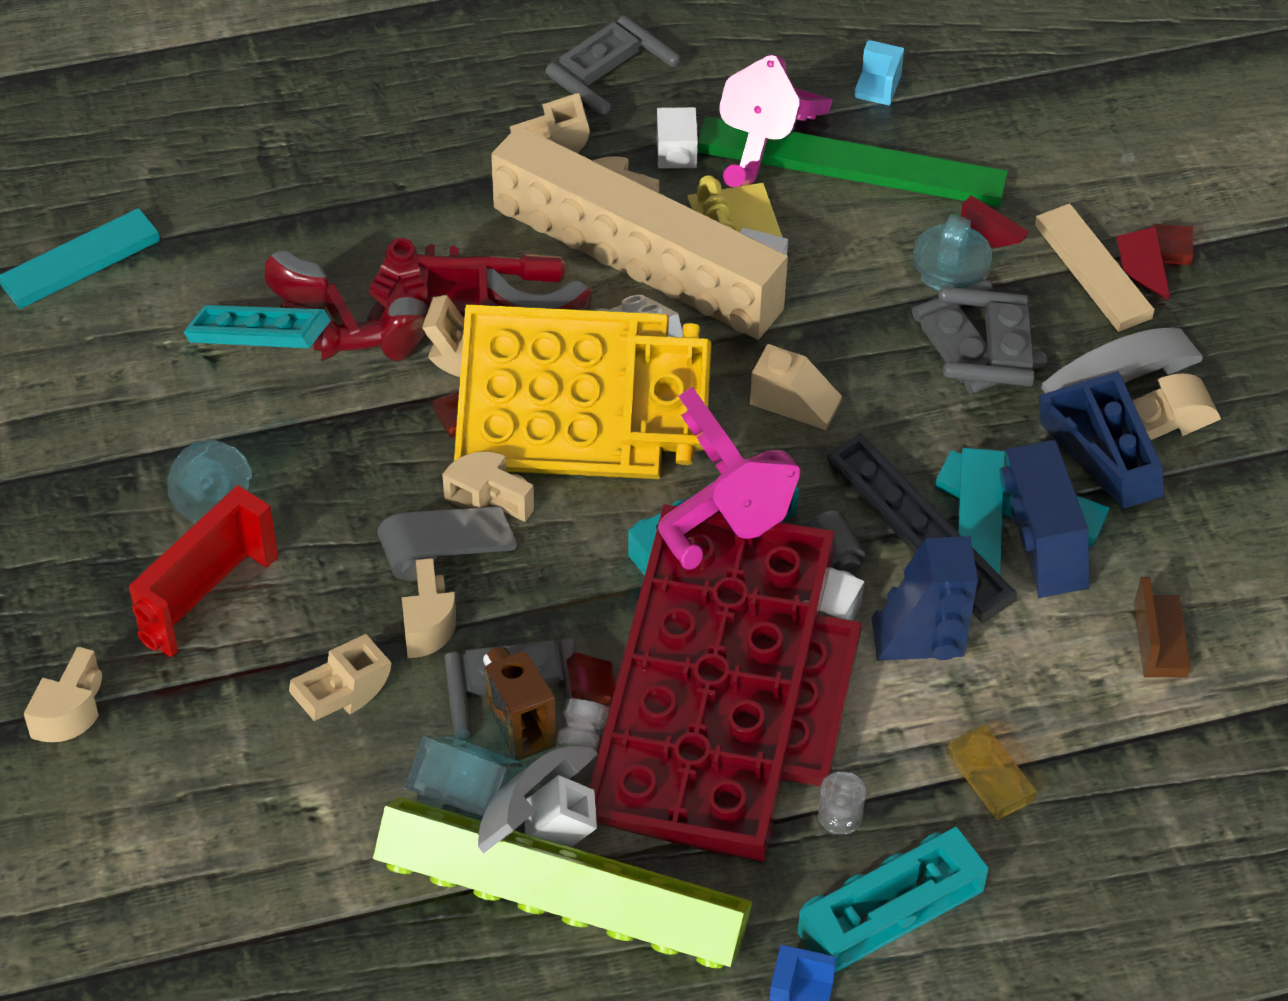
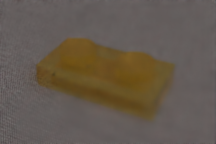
(991, 772)

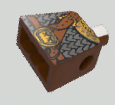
(518, 688)

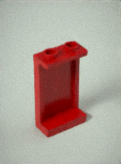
(198, 561)

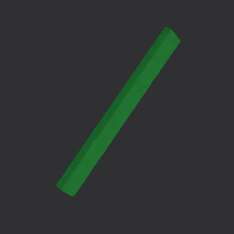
(861, 163)

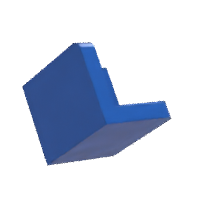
(802, 975)

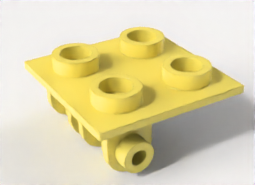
(735, 206)

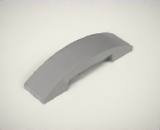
(1131, 356)
(509, 805)

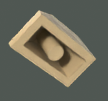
(793, 388)

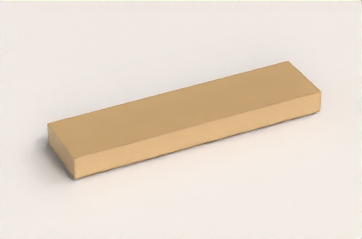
(1094, 267)

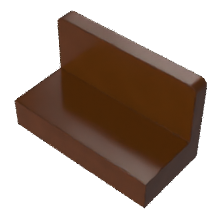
(1160, 633)

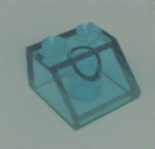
(459, 774)

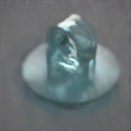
(952, 254)
(204, 476)

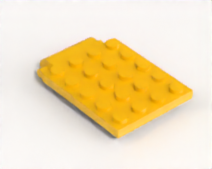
(578, 390)

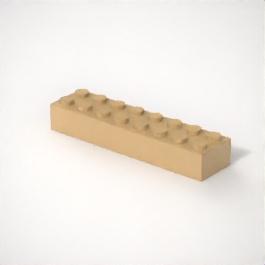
(639, 232)

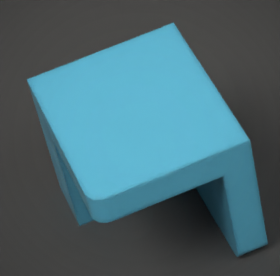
(880, 72)

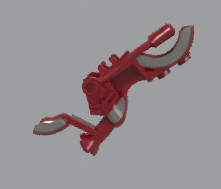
(406, 291)

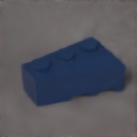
(1106, 437)
(1048, 517)
(931, 606)

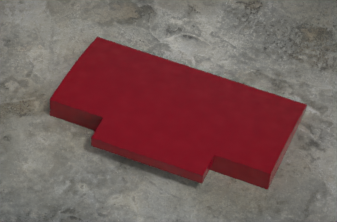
(725, 689)

